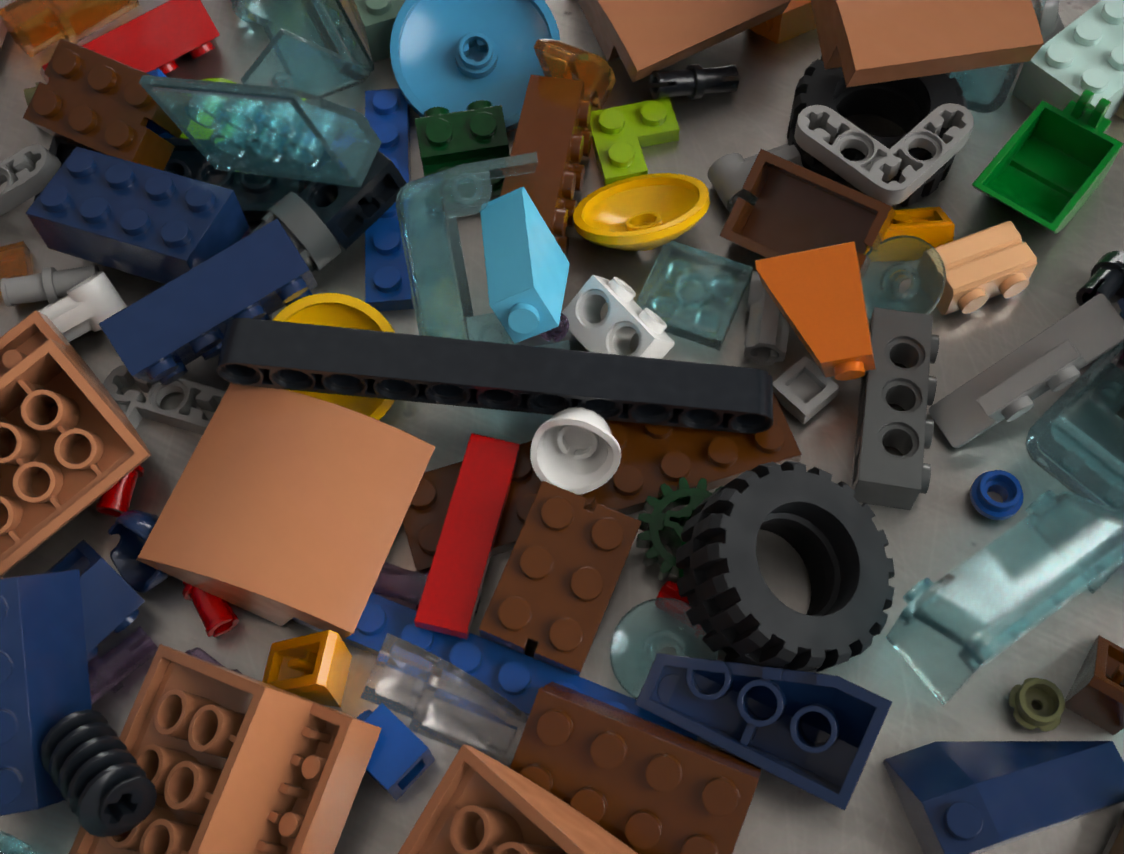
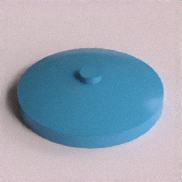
(469, 52)

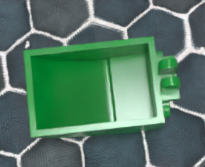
(1053, 162)

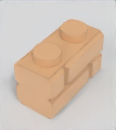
(984, 267)

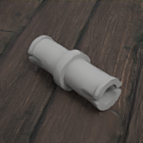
(48, 285)

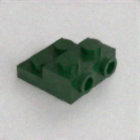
(462, 138)

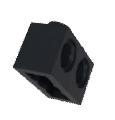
(350, 209)

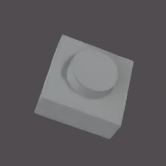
(804, 389)

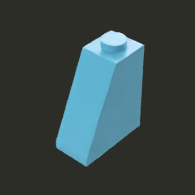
(522, 266)

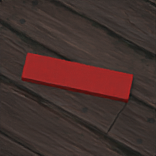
(467, 536)

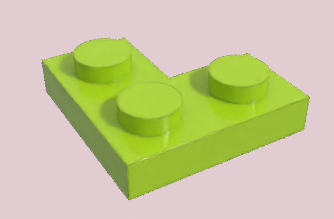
(624, 130)

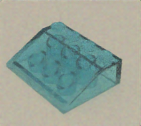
(269, 129)

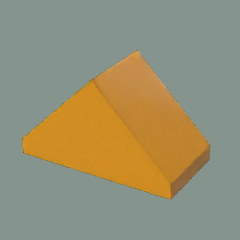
(310, 667)

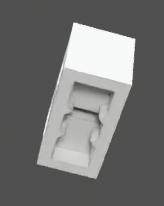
(620, 324)

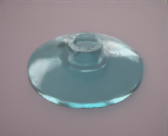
(899, 260)
(646, 631)

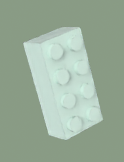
(1079, 58)

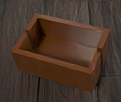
(100, 107)
(803, 212)
(559, 578)

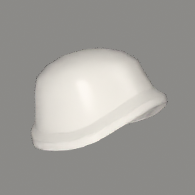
(575, 451)

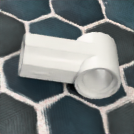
(85, 306)

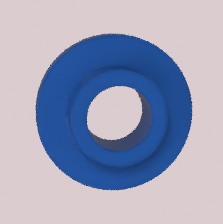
(1001, 483)

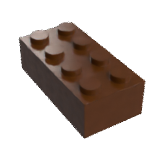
(554, 127)
(634, 775)

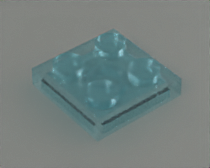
(695, 292)

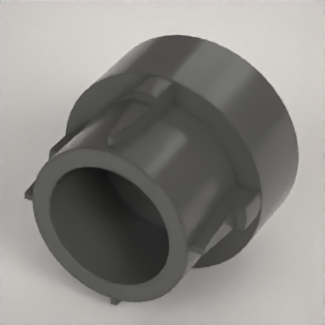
(305, 230)

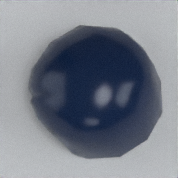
(134, 530)

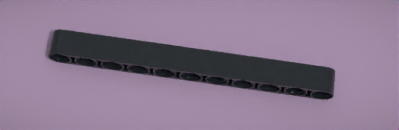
(494, 375)

